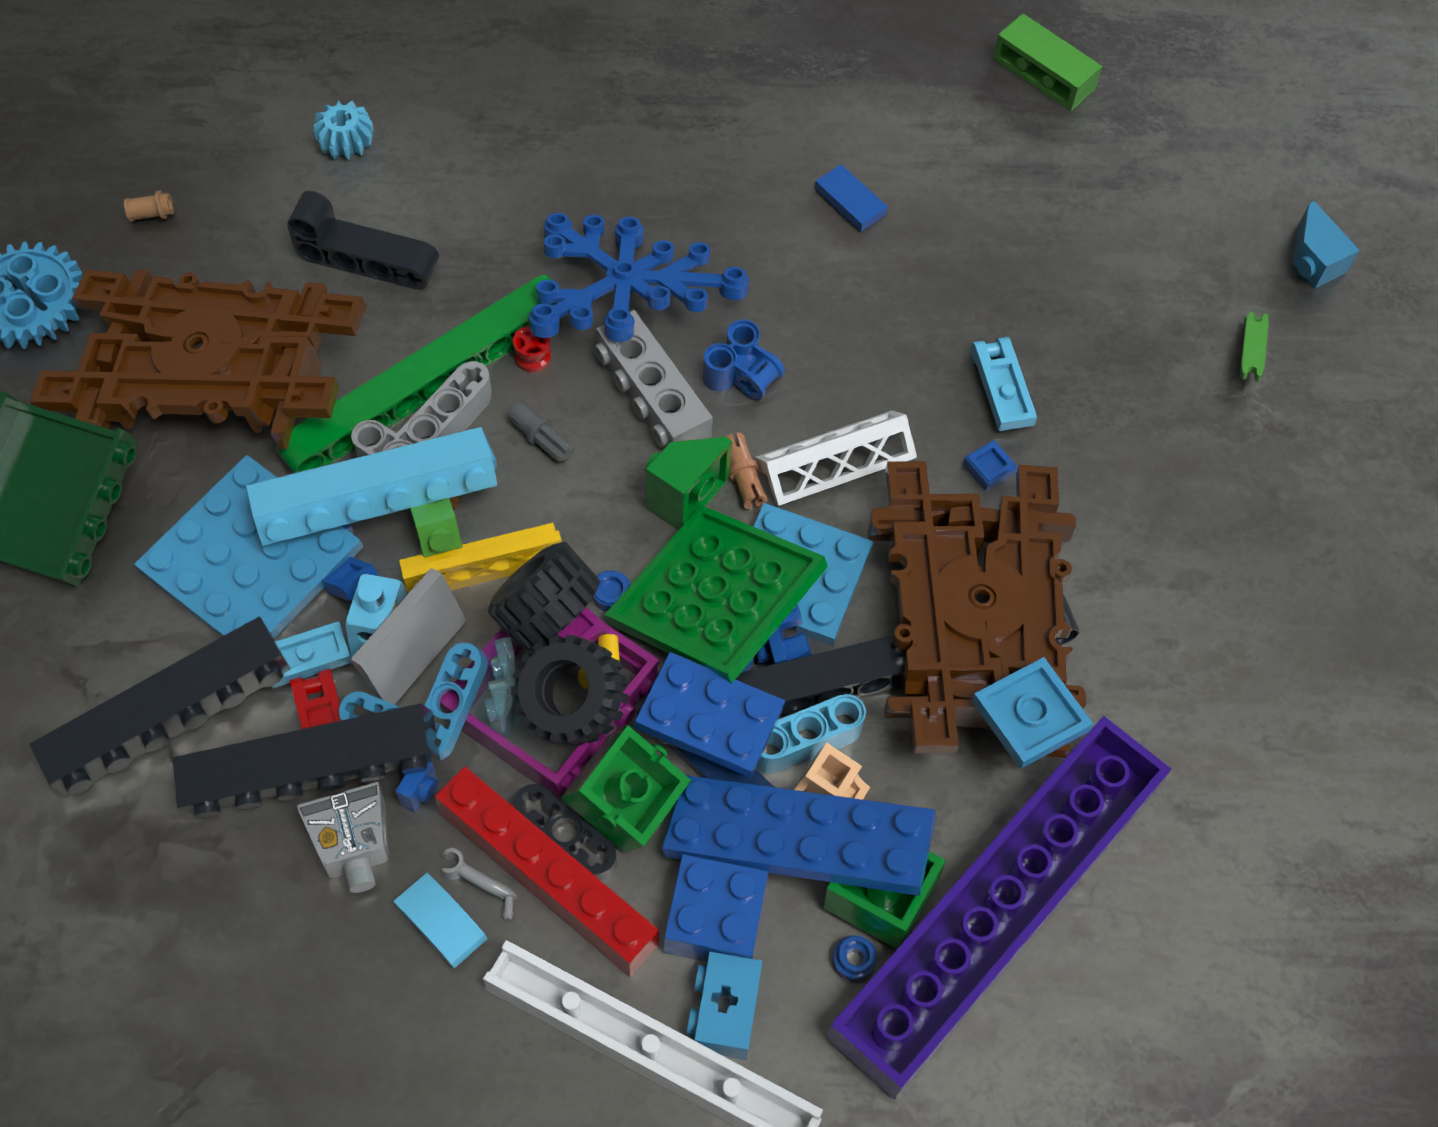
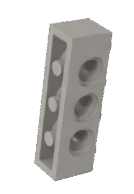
(670, 390)

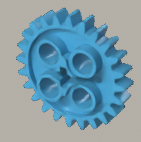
(39, 276)

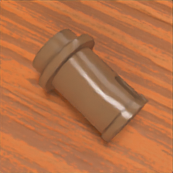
(149, 206)

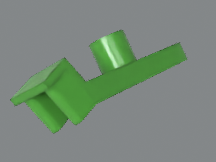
(1254, 345)

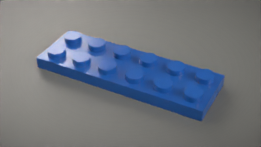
(803, 834)

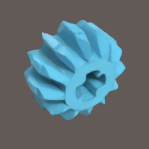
(343, 130)

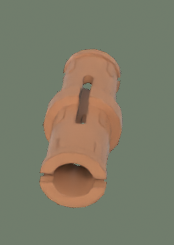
(745, 473)

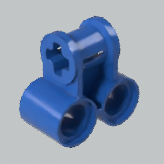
(744, 364)

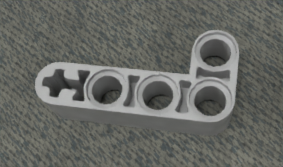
(464, 392)

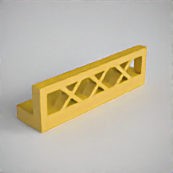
(481, 559)

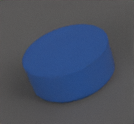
(611, 587)

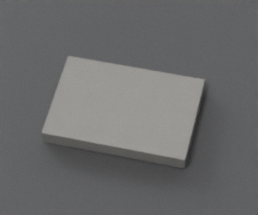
(409, 638)

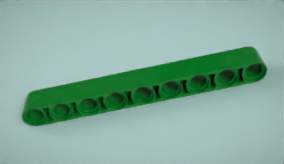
(411, 381)

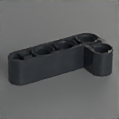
(358, 248)

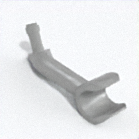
(479, 879)

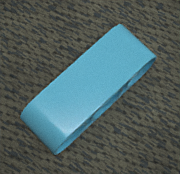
(819, 719)

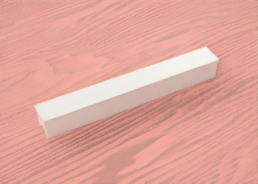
(644, 1044)

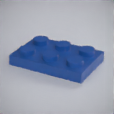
(709, 715)

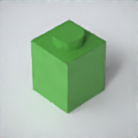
(436, 527)

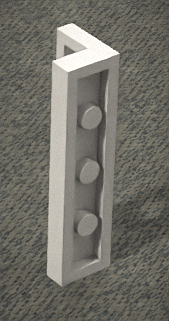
(832, 443)

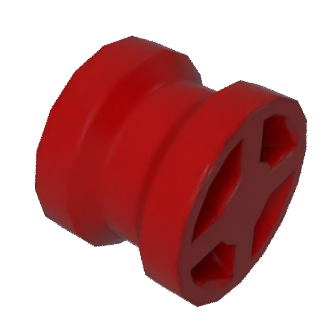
(526, 342)

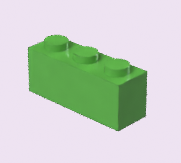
(1047, 62)

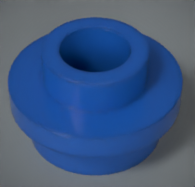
(857, 945)

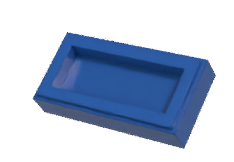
(851, 197)

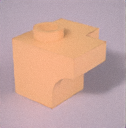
(833, 774)

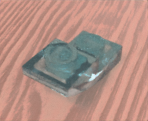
(500, 704)

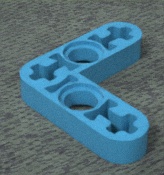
(449, 668)

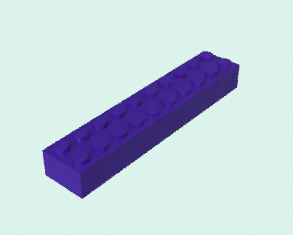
(996, 907)

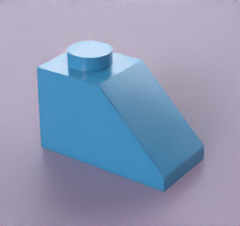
(1321, 247)

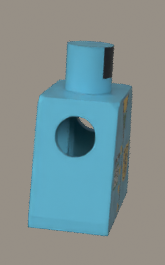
(370, 606)

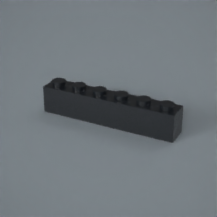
(160, 708)
(306, 760)

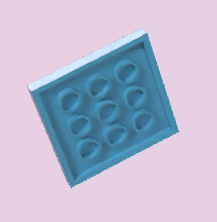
(223, 572)

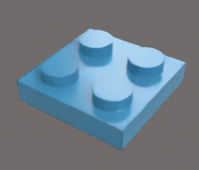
(1032, 712)

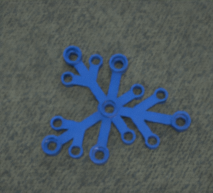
(624, 277)

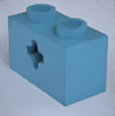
(733, 979)

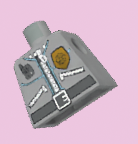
(349, 833)

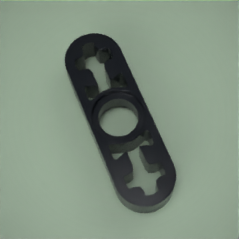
(550, 803)

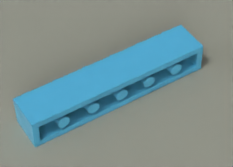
(371, 486)

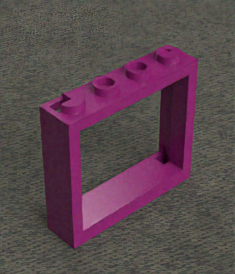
(631, 657)

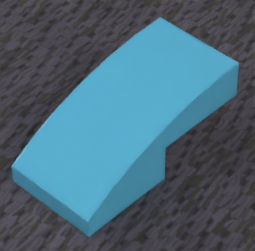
(440, 920)

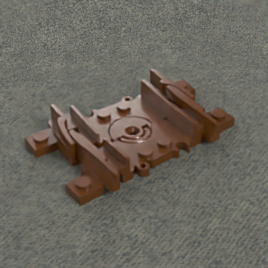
(251, 361)
(951, 636)

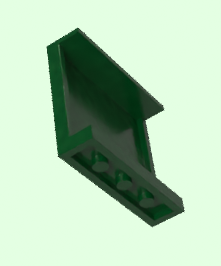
(56, 488)

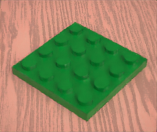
(716, 592)

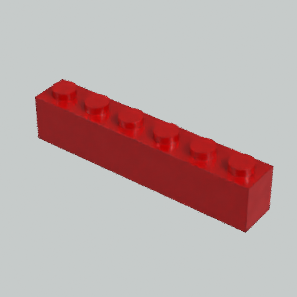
(548, 871)

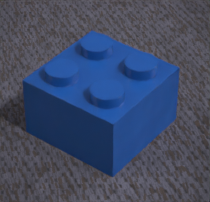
(714, 909)

